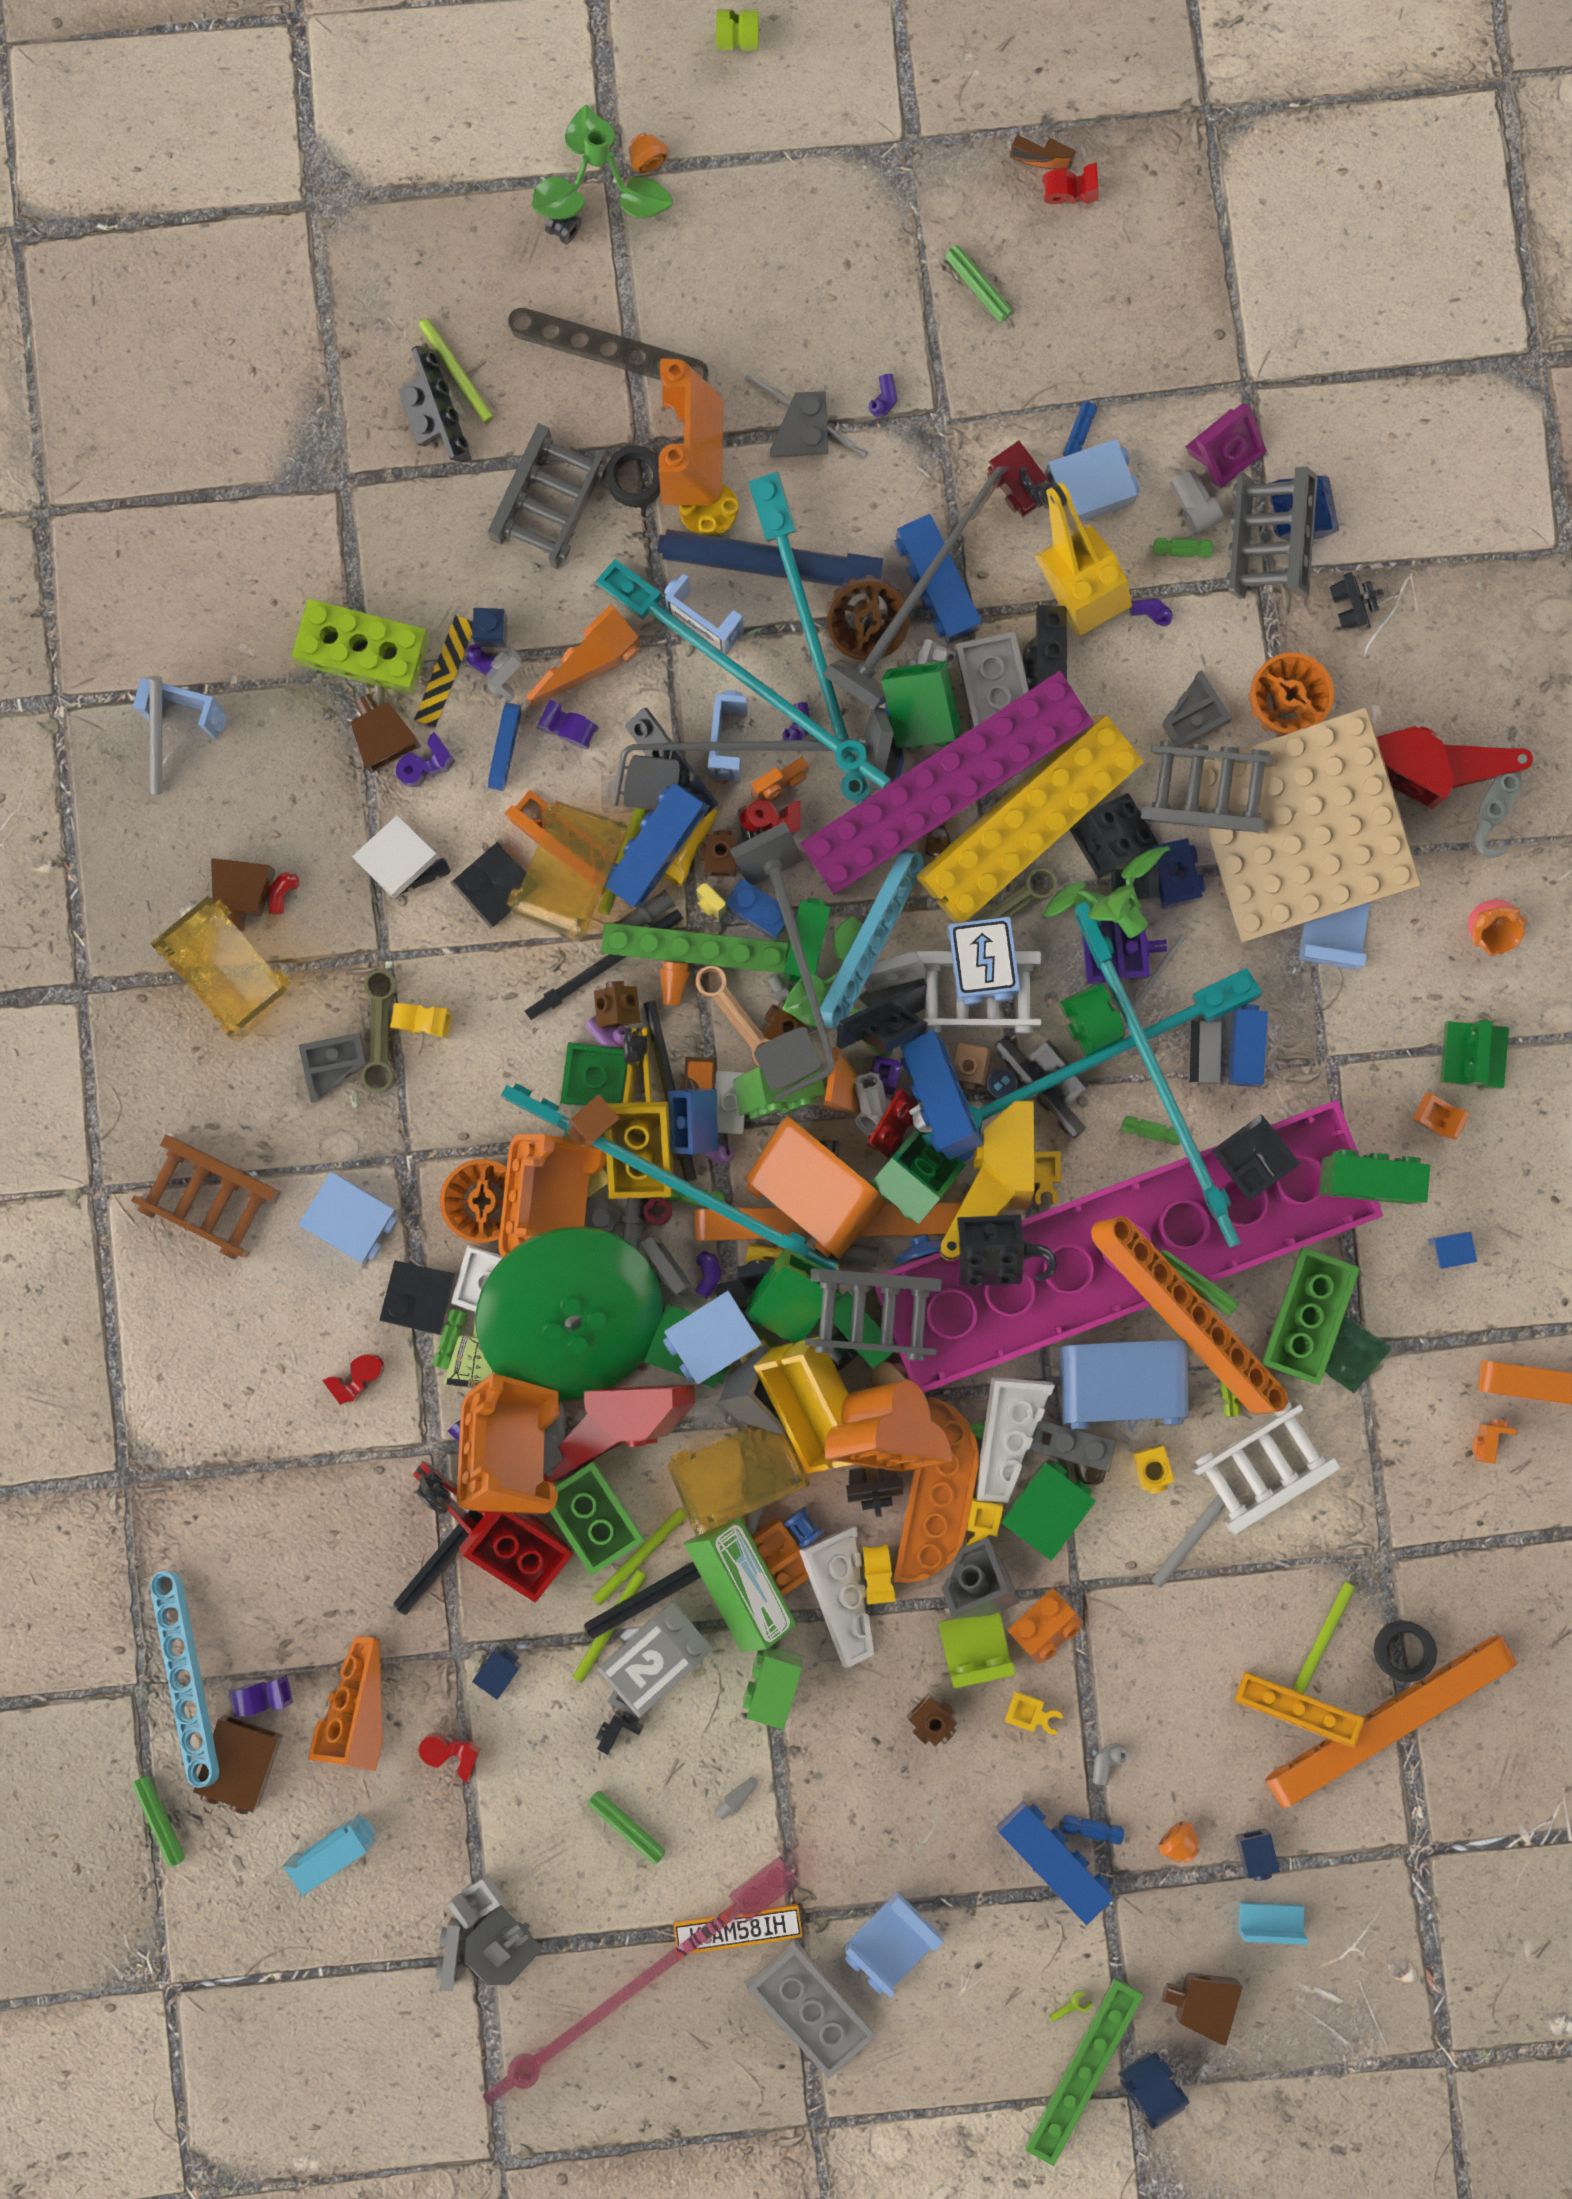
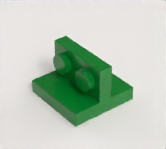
(1474, 1054)

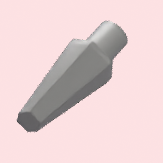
(780, 990)
(735, 1799)

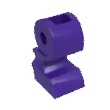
(568, 727)
(412, 769)
(888, 1071)
(261, 1696)

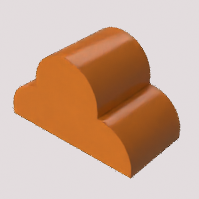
(888, 1430)

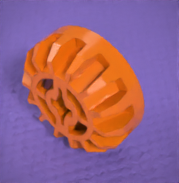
(1305, 676)
(452, 1200)

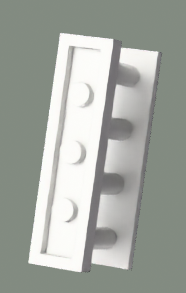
(1023, 1025)
(1266, 1499)

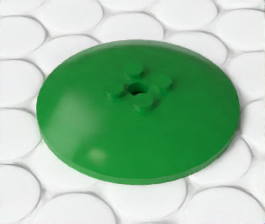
(562, 1276)

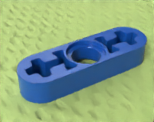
(504, 746)

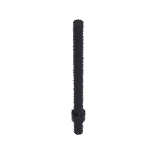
(554, 998)
(666, 1076)

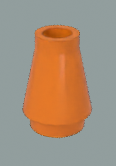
(673, 981)

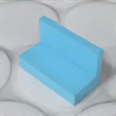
(1272, 1923)

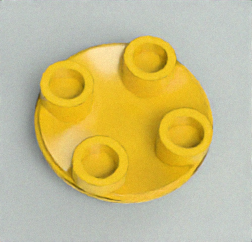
(711, 519)

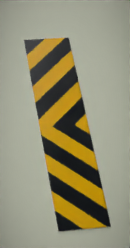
(445, 671)

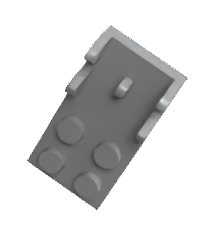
(991, 674)
(810, 2009)

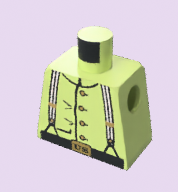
(467, 1363)

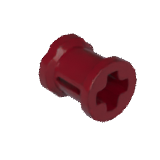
(665, 1217)

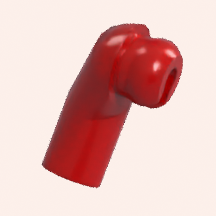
(278, 889)

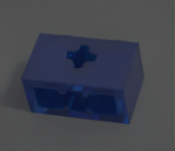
(1172, 890)

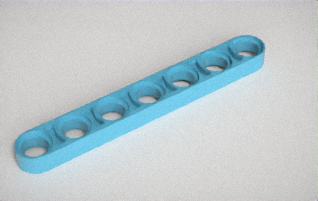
(871, 938)
(194, 1691)

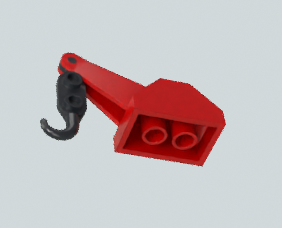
(505, 1544)

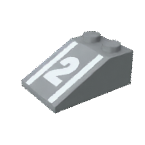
(655, 1659)

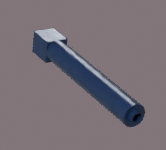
(765, 558)

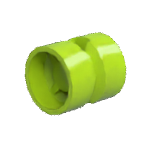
(737, 29)

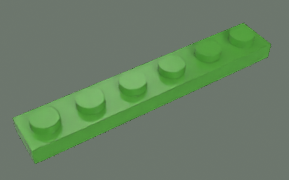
(694, 947)
(1084, 2071)

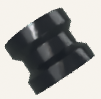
(564, 228)

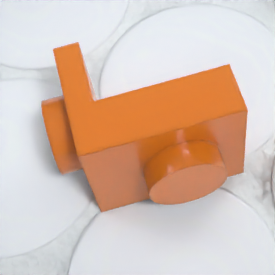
(1440, 1117)
(1486, 1442)

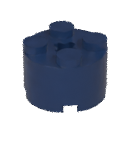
(1152, 2090)

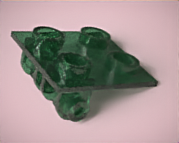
(1354, 1355)

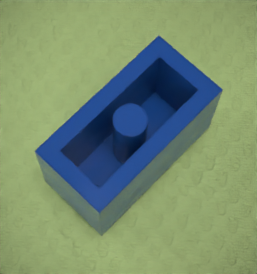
(756, 909)
(693, 1121)

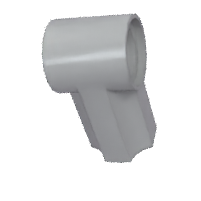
(1199, 509)
(871, 1101)

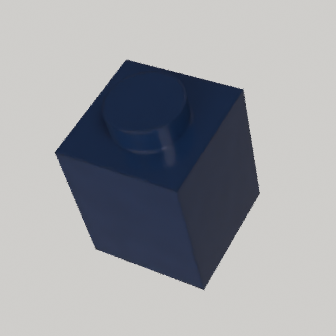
(489, 627)
(497, 1672)
(1257, 1854)

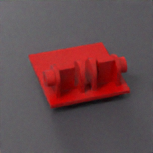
(892, 1126)

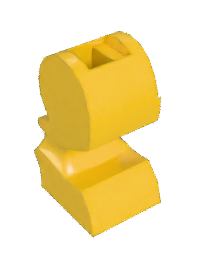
(420, 1019)
(878, 1575)

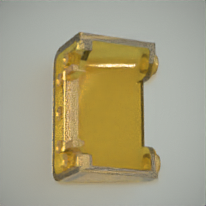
(567, 870)
(222, 967)
(736, 1476)

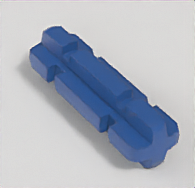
(1080, 428)
(1093, 1829)

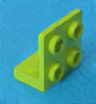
(975, 1650)

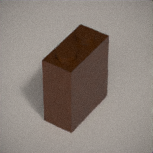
(244, 1763)

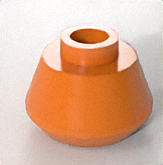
(647, 153)
(1180, 1843)

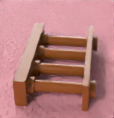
(204, 1167)

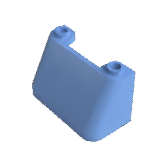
(1124, 1382)

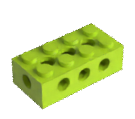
(355, 627)

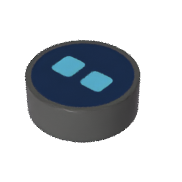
(1001, 1083)

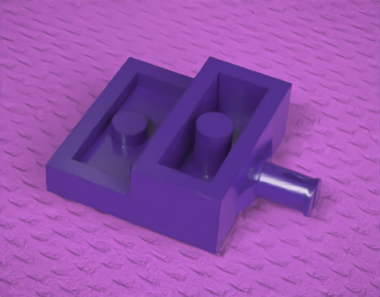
(1129, 954)

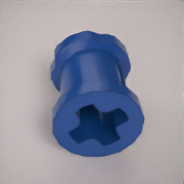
(803, 1527)

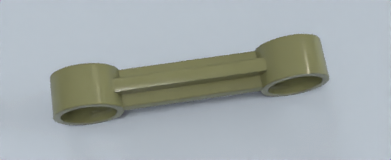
(1020, 898)
(379, 1031)

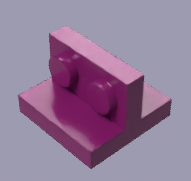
(1228, 445)

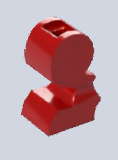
(1065, 186)
(763, 815)
(363, 1369)
(436, 1750)

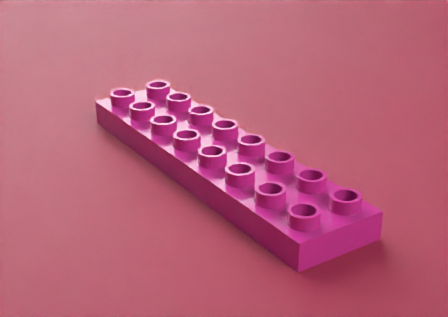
(1000, 1322)

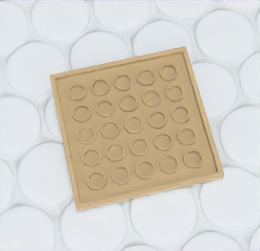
(1330, 831)

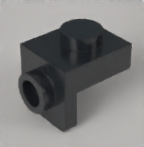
(1145, 886)
(608, 1732)

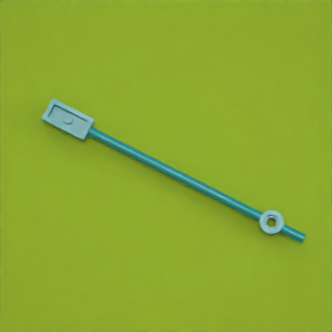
(778, 524)
(643, 599)
(1101, 950)
(1210, 1002)
(548, 1112)

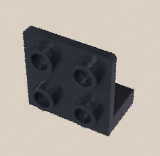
(1112, 835)
(990, 1250)

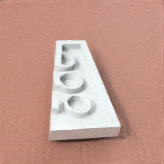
(1008, 1431)
(838, 1588)

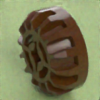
(860, 641)

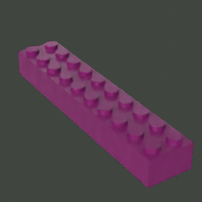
(947, 783)

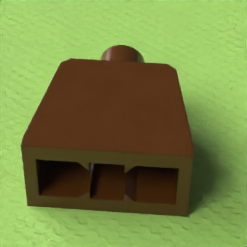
(381, 734)
(241, 887)
(1205, 2004)

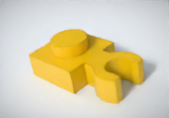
(1046, 1172)
(983, 1519)
(1027, 1713)

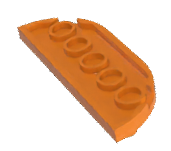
(938, 1502)

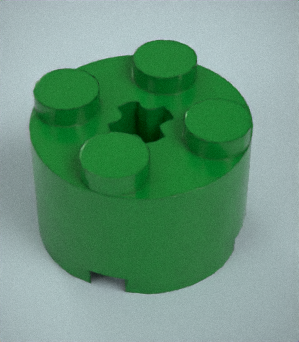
(1092, 1019)

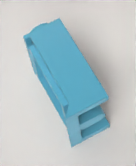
(330, 1854)

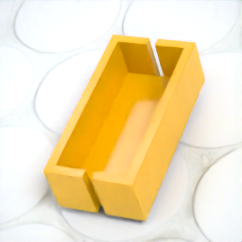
(806, 1398)

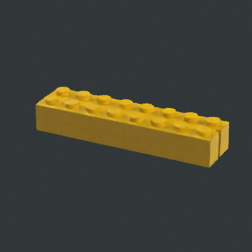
(1029, 819)

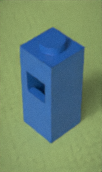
(1247, 1046)

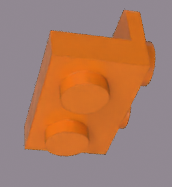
(1046, 1626)

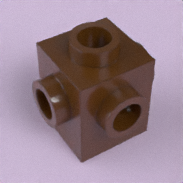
(717, 864)
(617, 1005)
(776, 1017)
(930, 1709)

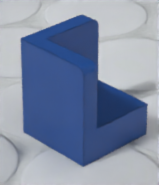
(1454, 1249)

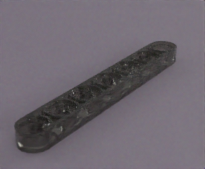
(596, 338)

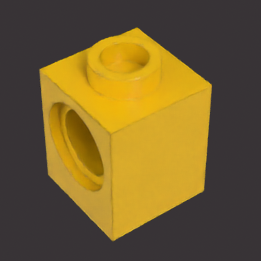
(1152, 1454)

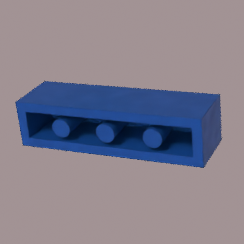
(946, 592)
(656, 845)
(940, 1095)
(1055, 1862)

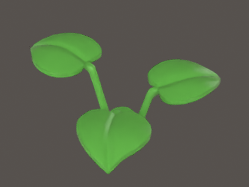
(593, 138)
(1116, 905)
(798, 1000)

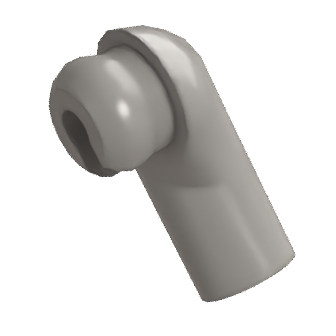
(1106, 1759)

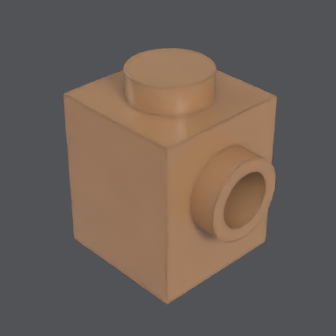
(972, 1066)

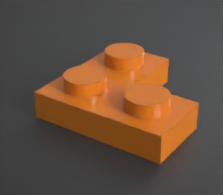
(770, 784)

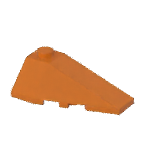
(604, 647)
(840, 1087)
(353, 1723)

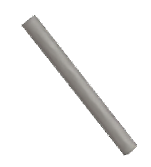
(155, 707)
(1190, 1540)

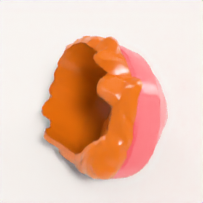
(1496, 926)

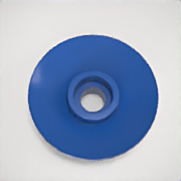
(919, 1247)

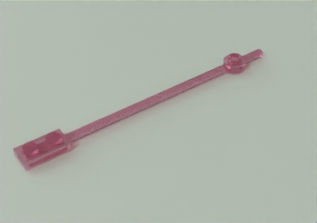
(748, 1900)

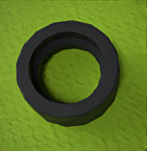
(617, 460)
(1429, 1654)

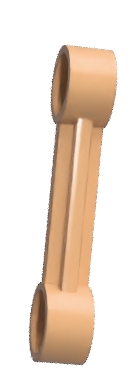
(733, 1012)

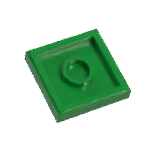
(592, 1072)

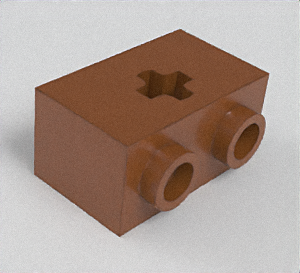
(592, 1122)

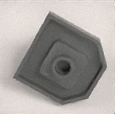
(499, 1948)

